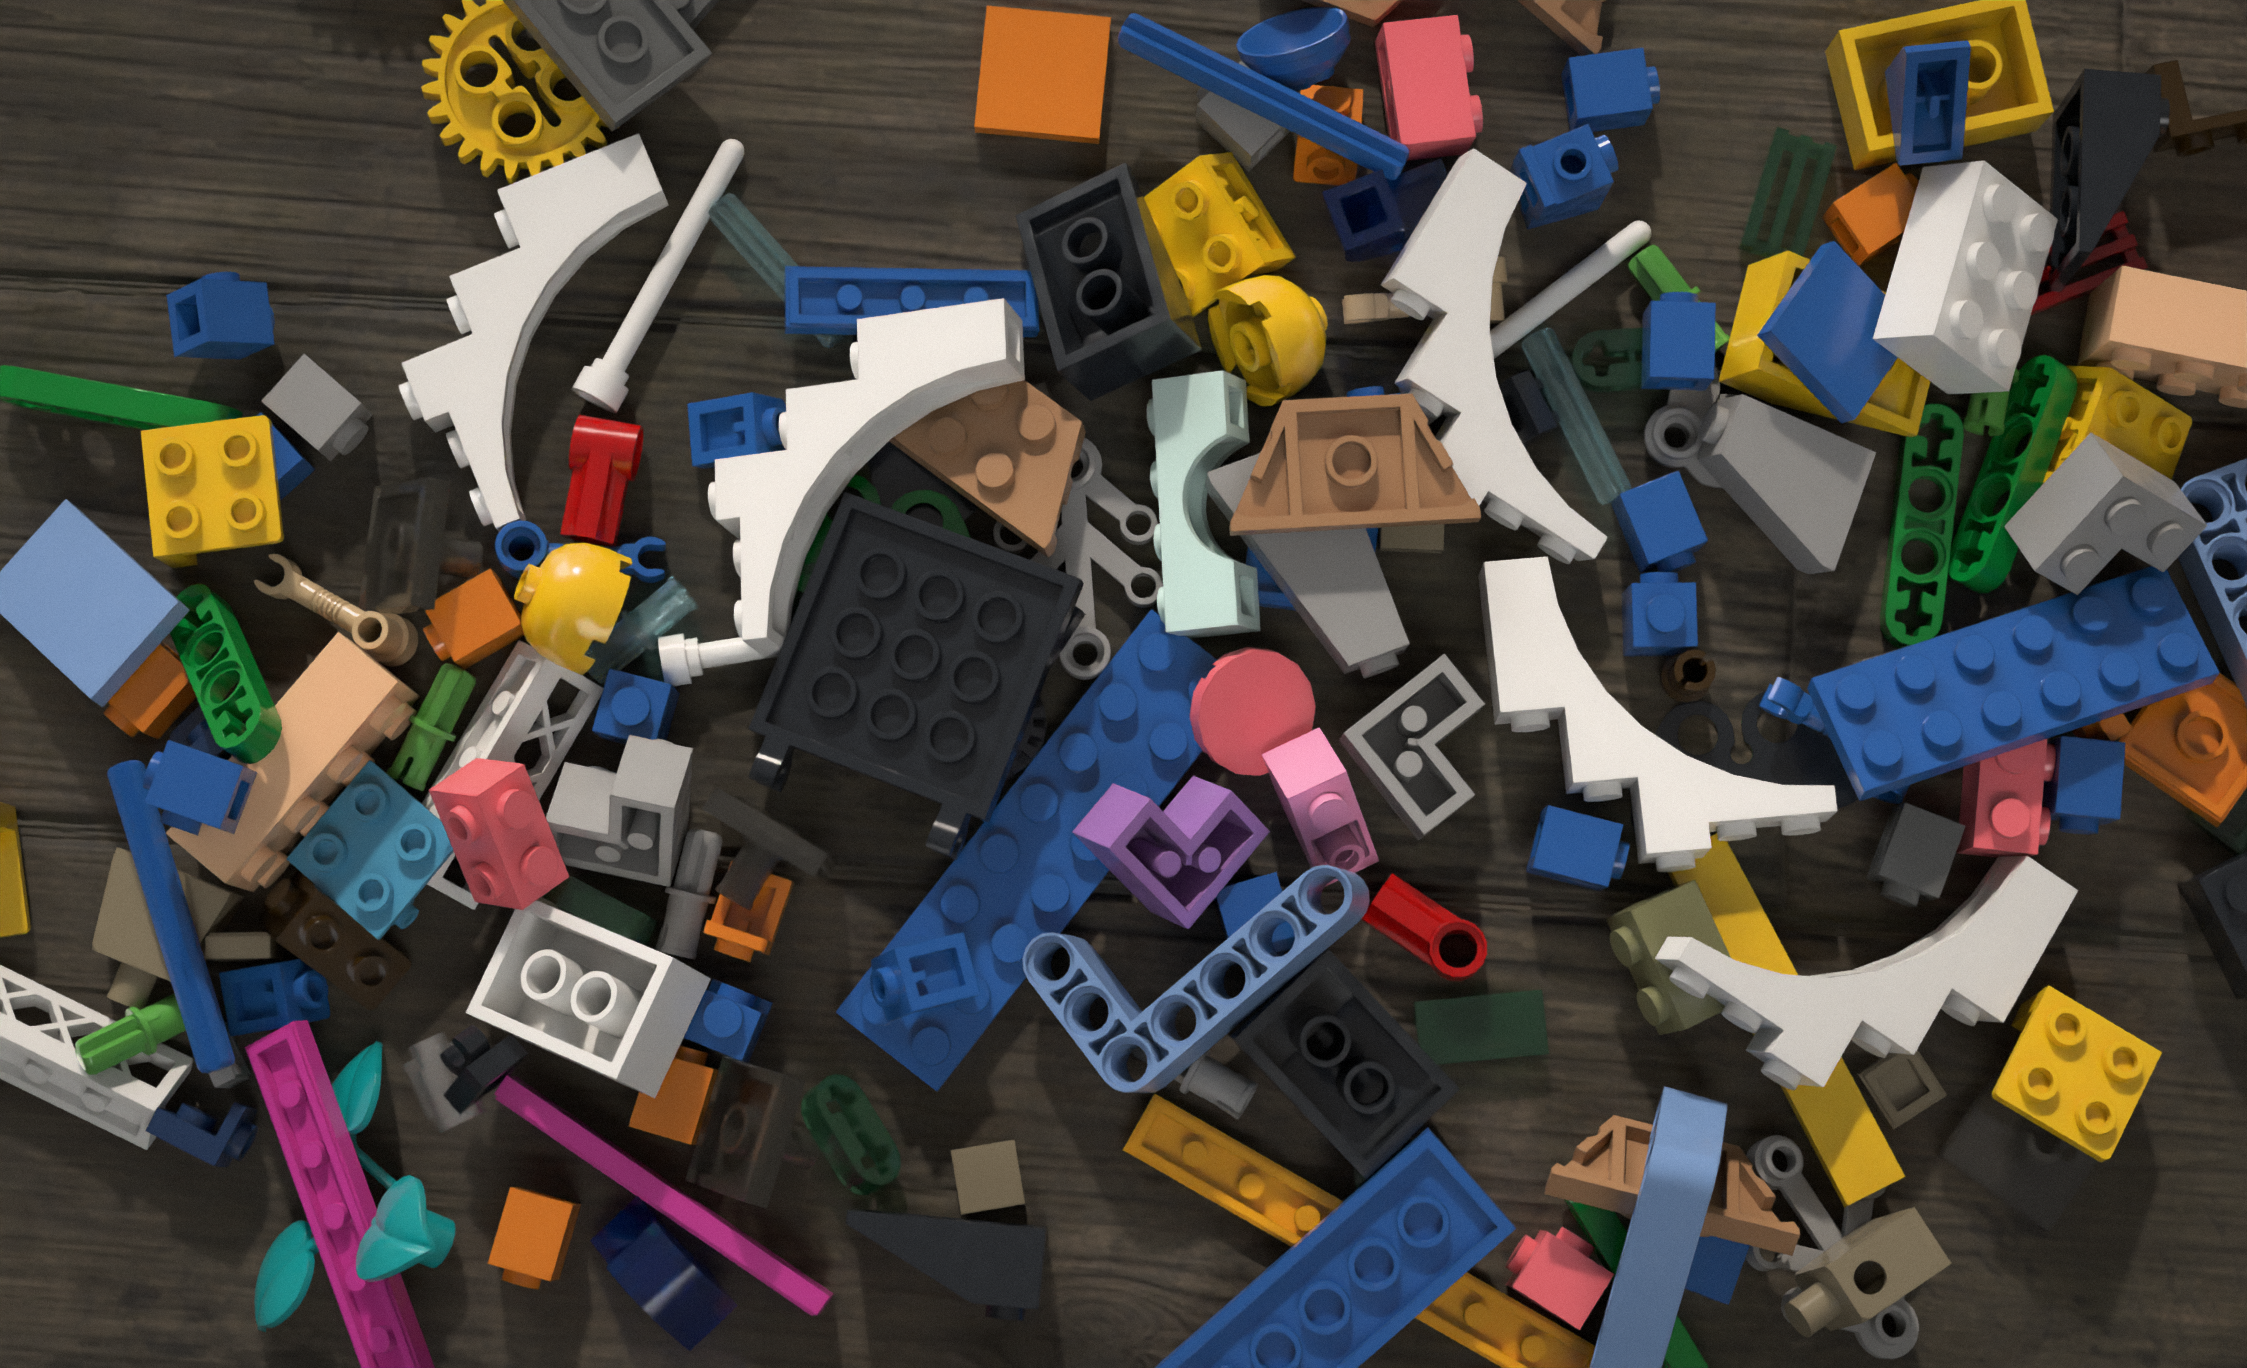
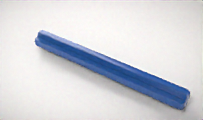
(1263, 96)
(171, 919)

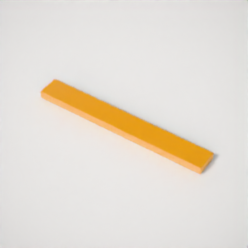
(1292, 1206)

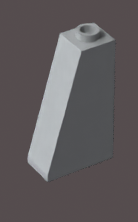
(1327, 579)

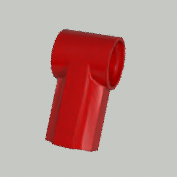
(602, 463)
(1420, 925)

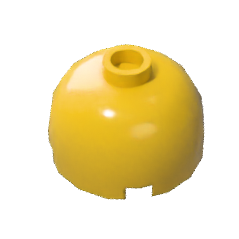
(1270, 334)
(572, 602)

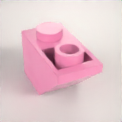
(1320, 803)

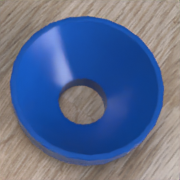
(1297, 46)

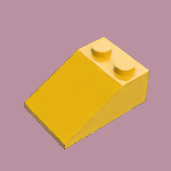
(1757, 371)

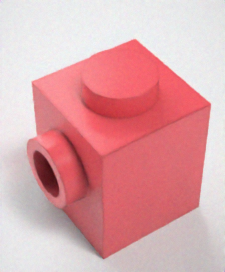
(1558, 1275)

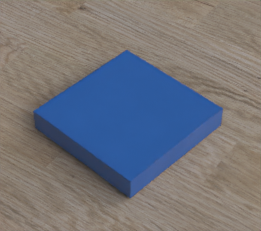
(1828, 330)

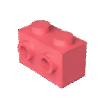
(1427, 86)
(2005, 802)
(499, 833)

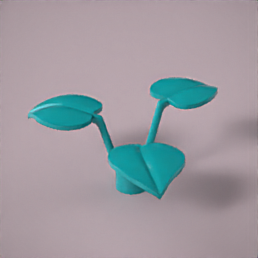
(398, 1234)

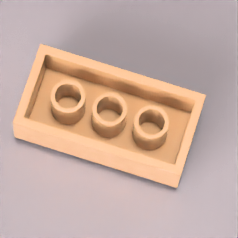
(2169, 333)
(328, 732)

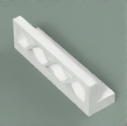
(507, 720)
(46, 1065)

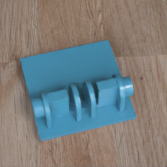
(374, 851)

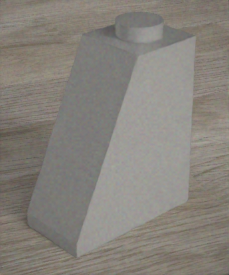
(1786, 477)

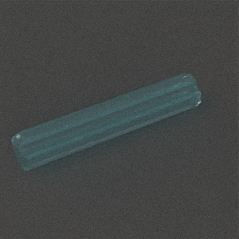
(757, 248)
(1576, 415)

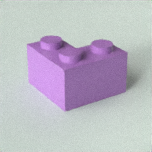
(1173, 856)

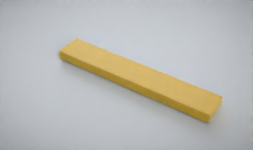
(1831, 1115)

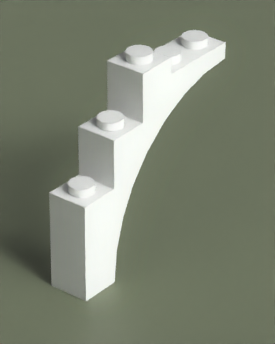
(1452, 372)
(472, 382)
(831, 430)
(1674, 798)
(1965, 966)

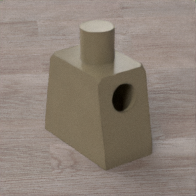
(128, 933)
(1865, 1273)

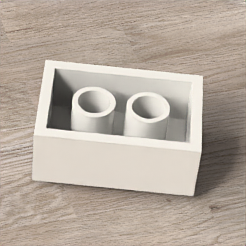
(1965, 278)
(589, 996)

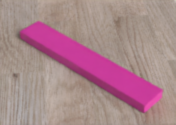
(334, 1195)
(663, 1195)

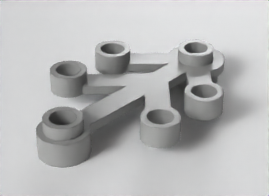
(1081, 542)
(1825, 1234)

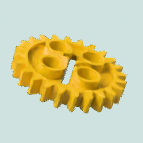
(479, 112)

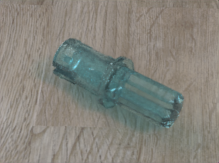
(641, 628)

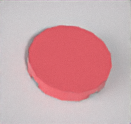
(1250, 707)

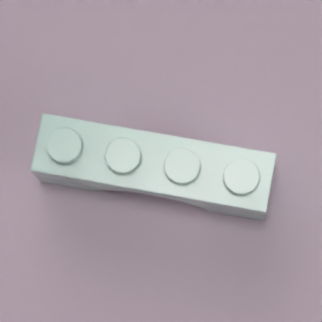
(1195, 429)

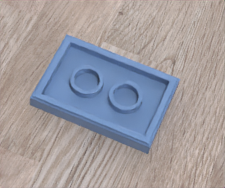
(86, 603)

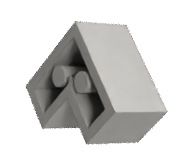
(2095, 508)
(1400, 751)
(626, 819)

